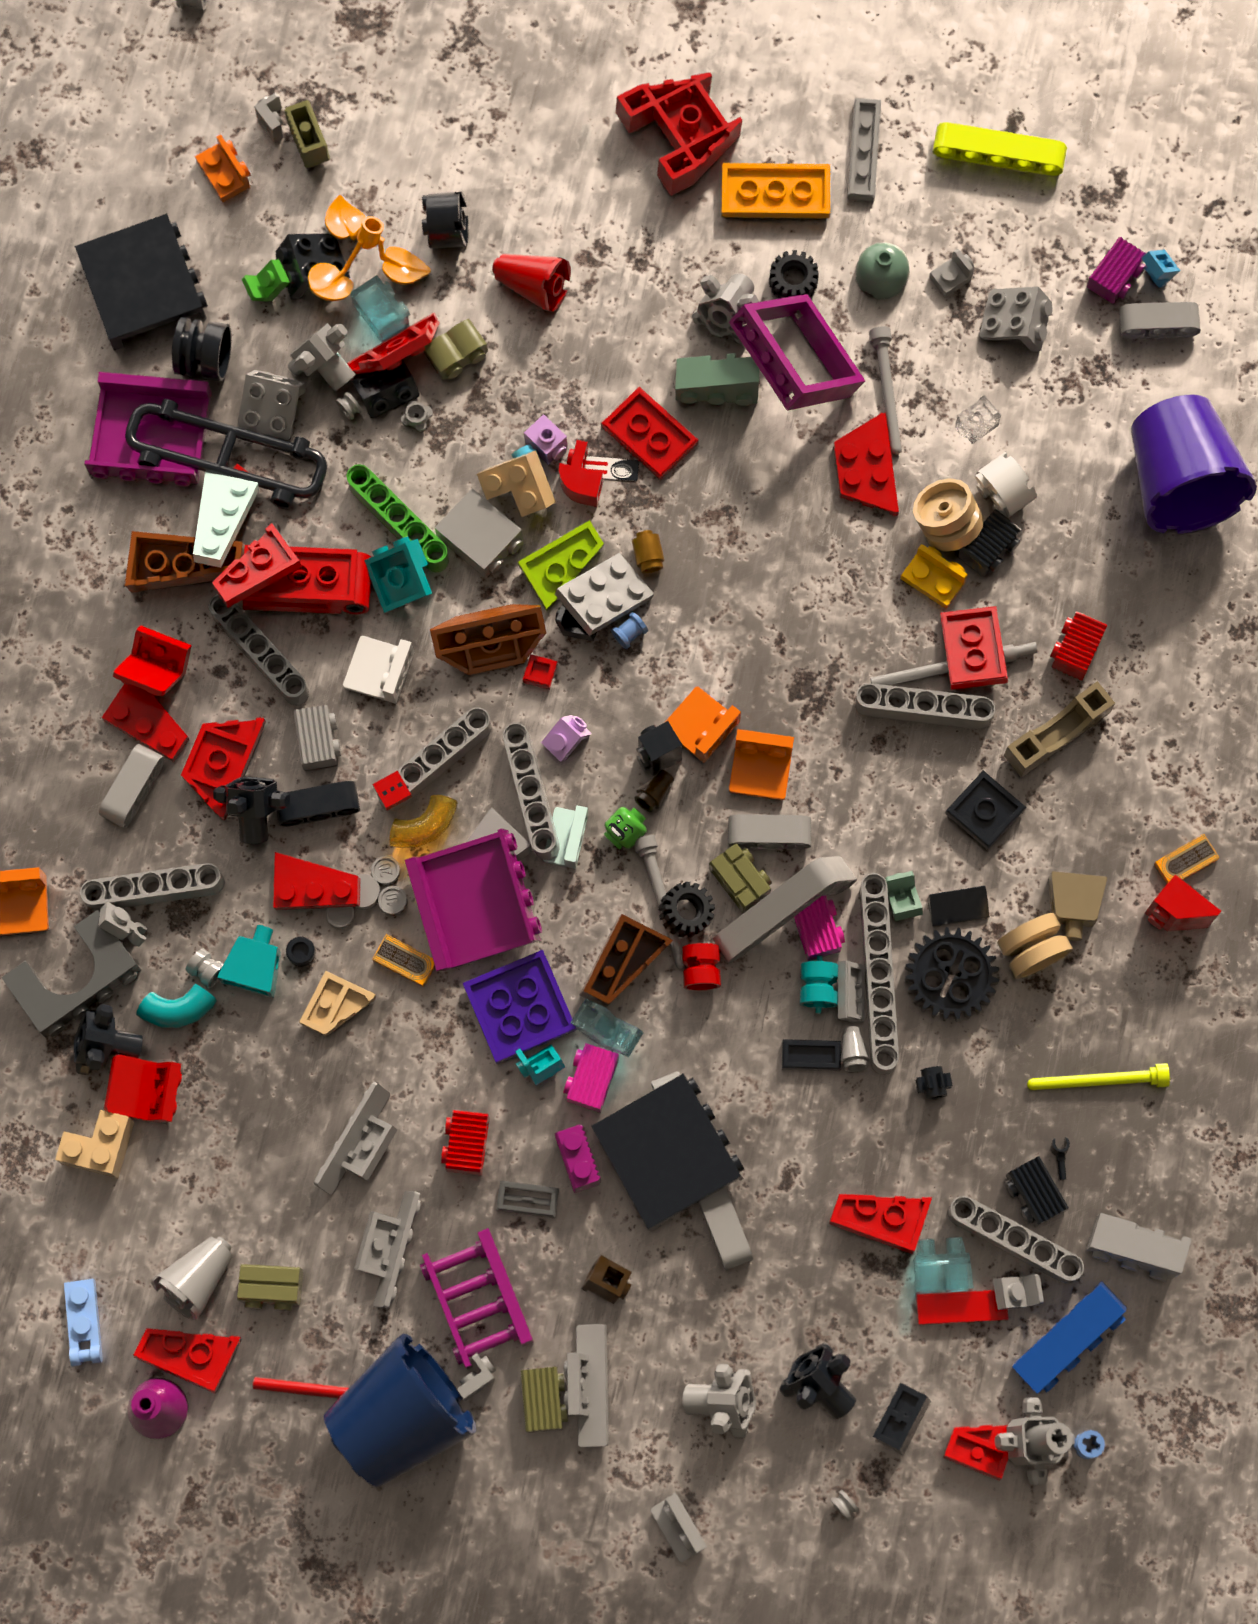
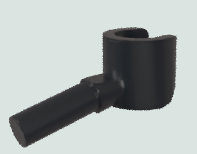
(1060, 1154)

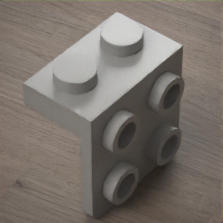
(1017, 315)

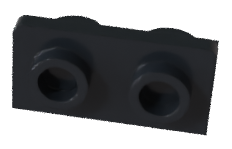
(386, 389)

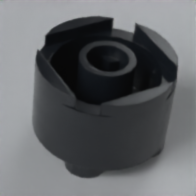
(445, 220)

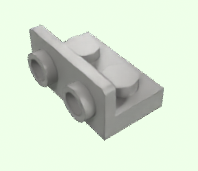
(678, 1527)

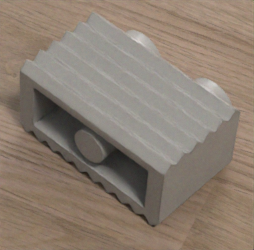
(316, 737)

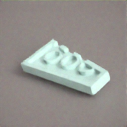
(221, 515)

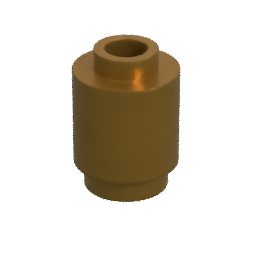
(648, 552)

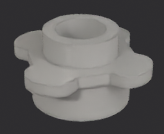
(416, 408)

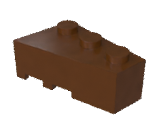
(622, 959)

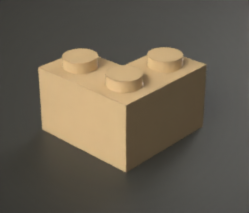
(523, 478)
(102, 1152)

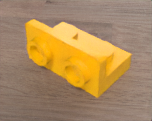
(934, 576)

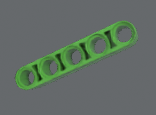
(394, 506)

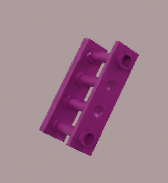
(505, 1303)

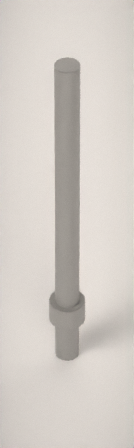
(1010, 655)

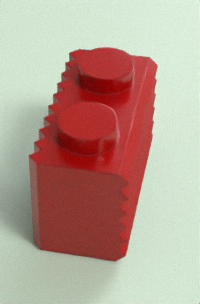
(1078, 646)
(466, 1142)

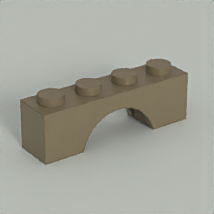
(1067, 725)

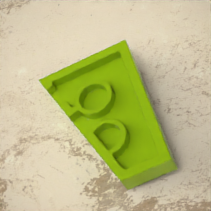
(560, 561)

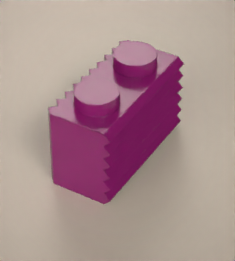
(1116, 271)
(578, 1158)

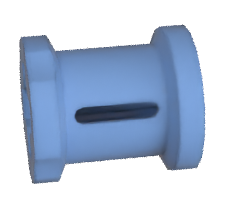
(629, 630)
(1097, 1440)

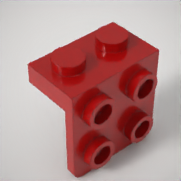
(155, 662)
(143, 1089)

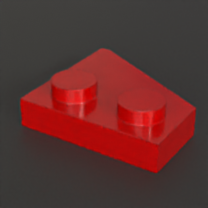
(977, 1450)

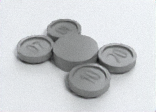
(391, 899)

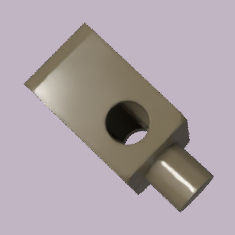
(1076, 900)

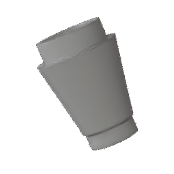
(853, 1053)

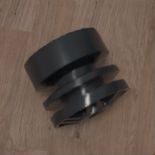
(201, 349)

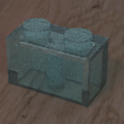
(380, 309)

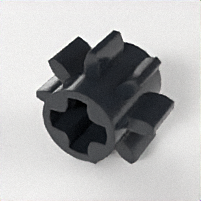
(934, 1082)

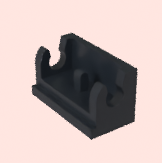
(902, 1418)

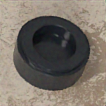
(300, 951)

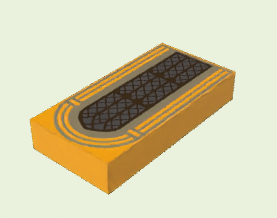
(1187, 859)
(404, 960)

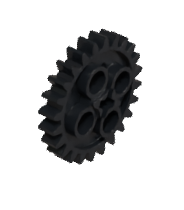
(975, 984)

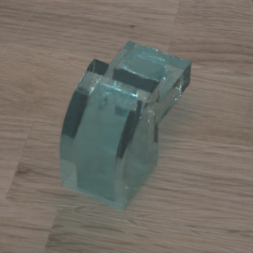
(605, 1028)

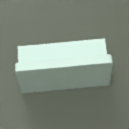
(570, 832)

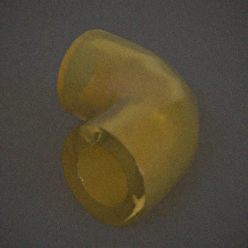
(426, 827)

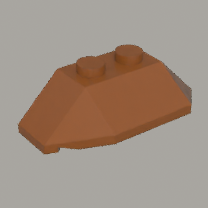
(489, 638)

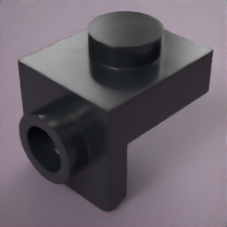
(569, 626)

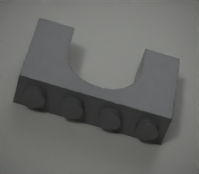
(51, 1010)

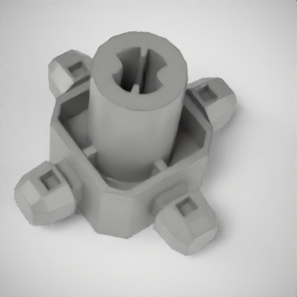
(723, 302)
(321, 354)
(727, 1401)
(1035, 1441)

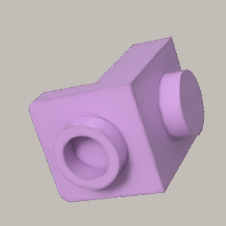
(565, 736)

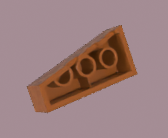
(168, 561)

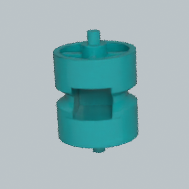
(819, 979)

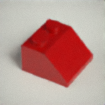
(1181, 908)

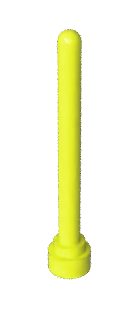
(1156, 1075)

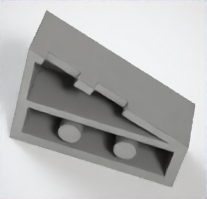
(1138, 1247)

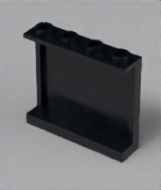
(140, 278)
(668, 1151)

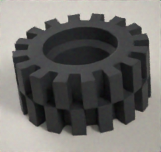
(796, 262)
(674, 919)

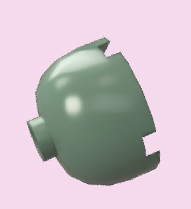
(882, 270)

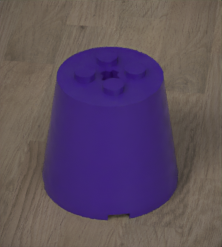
(1188, 466)

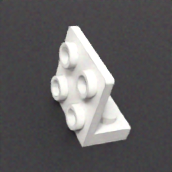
(379, 668)

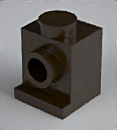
(607, 1270)

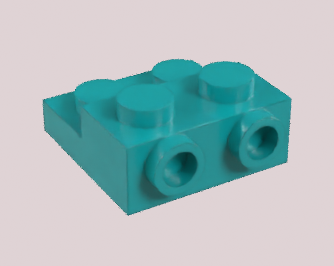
(398, 573)

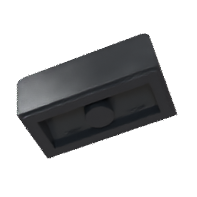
(958, 906)

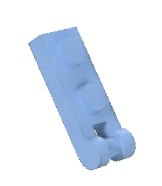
(83, 1321)

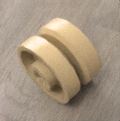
(948, 514)
(1034, 945)

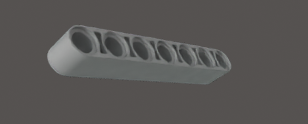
(883, 960)
(721, 1218)

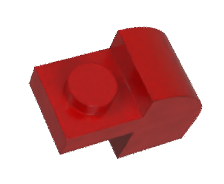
(578, 482)

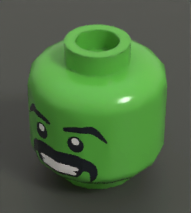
(625, 827)

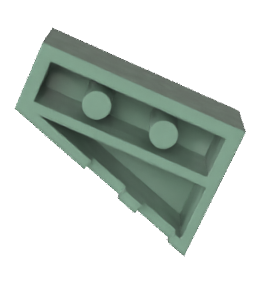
(717, 380)

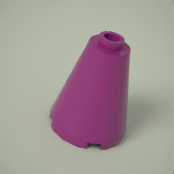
(166, 1412)

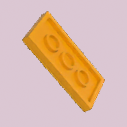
(775, 190)

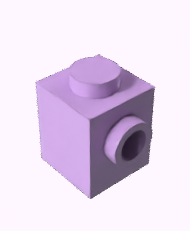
(547, 439)

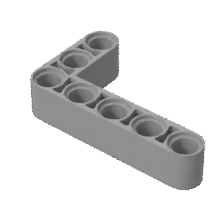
(817, 879)

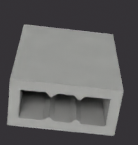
(479, 534)

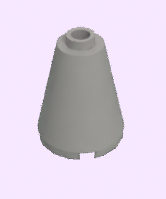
(194, 1277)

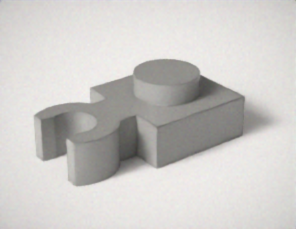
(118, 923)

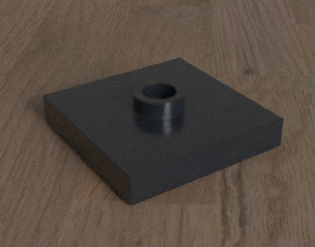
(985, 810)

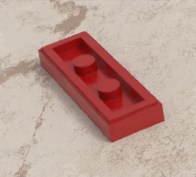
(958, 1307)

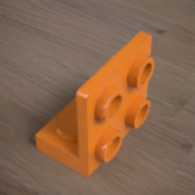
(703, 723)
(761, 764)
(23, 901)

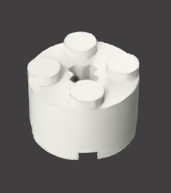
(1005, 485)

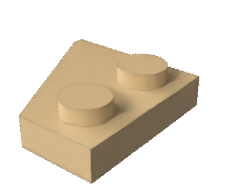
(334, 1004)

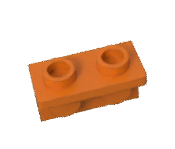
(223, 169)

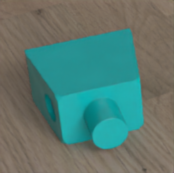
(253, 963)

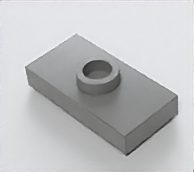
(851, 991)

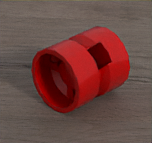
(701, 966)

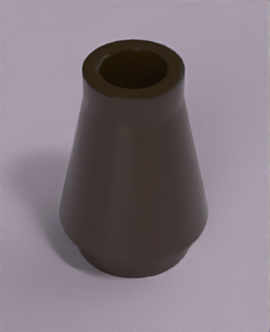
(653, 792)

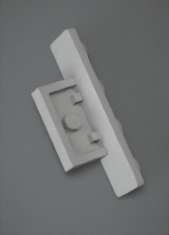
(360, 1143)
(385, 1245)
(589, 1385)

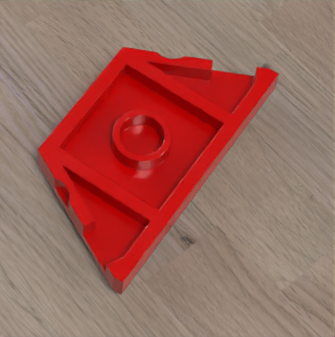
(391, 352)
(866, 466)
(220, 757)

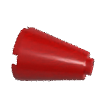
(534, 278)

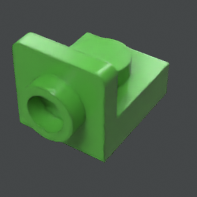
(267, 283)

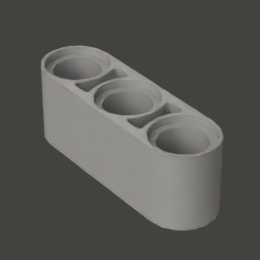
(1159, 320)
(131, 785)
(769, 831)

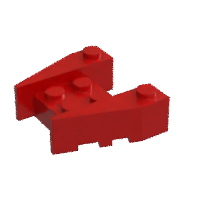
(688, 122)

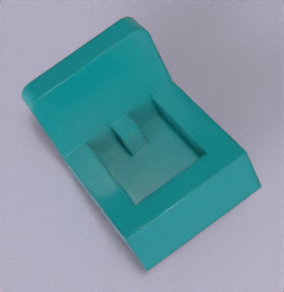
(540, 1065)

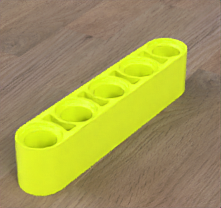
(999, 149)

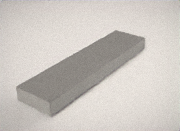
(864, 149)

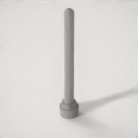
(880, 339)
(646, 848)

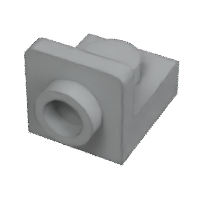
(267, 115)
(953, 273)
(1018, 1292)
(475, 1382)

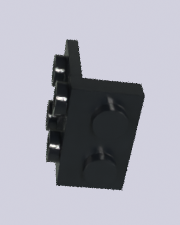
(303, 251)

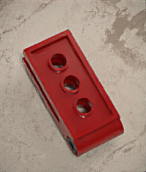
(346, 592)

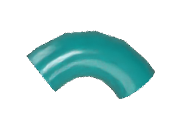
(176, 1012)

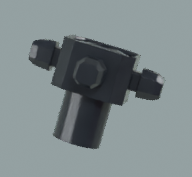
(251, 802)
(99, 1040)
(817, 1378)

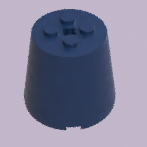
(398, 1414)

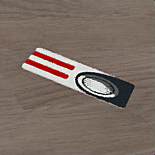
(614, 468)

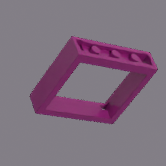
(776, 365)

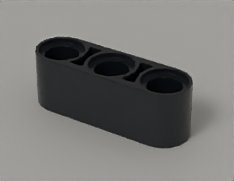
(320, 804)

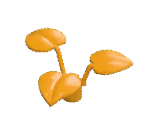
(347, 221)

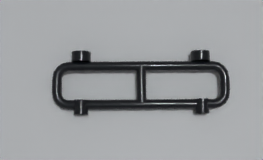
(283, 493)

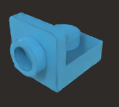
(1160, 267)

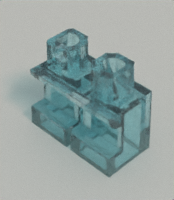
(929, 1265)

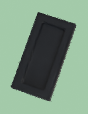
(811, 1055)

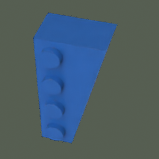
(1070, 1338)

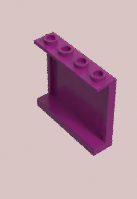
(118, 399)
(473, 900)

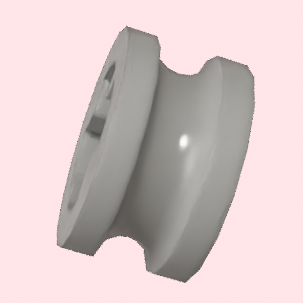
(348, 406)
(844, 1505)

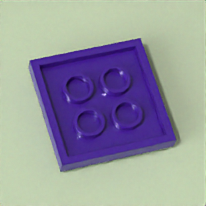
(519, 1006)

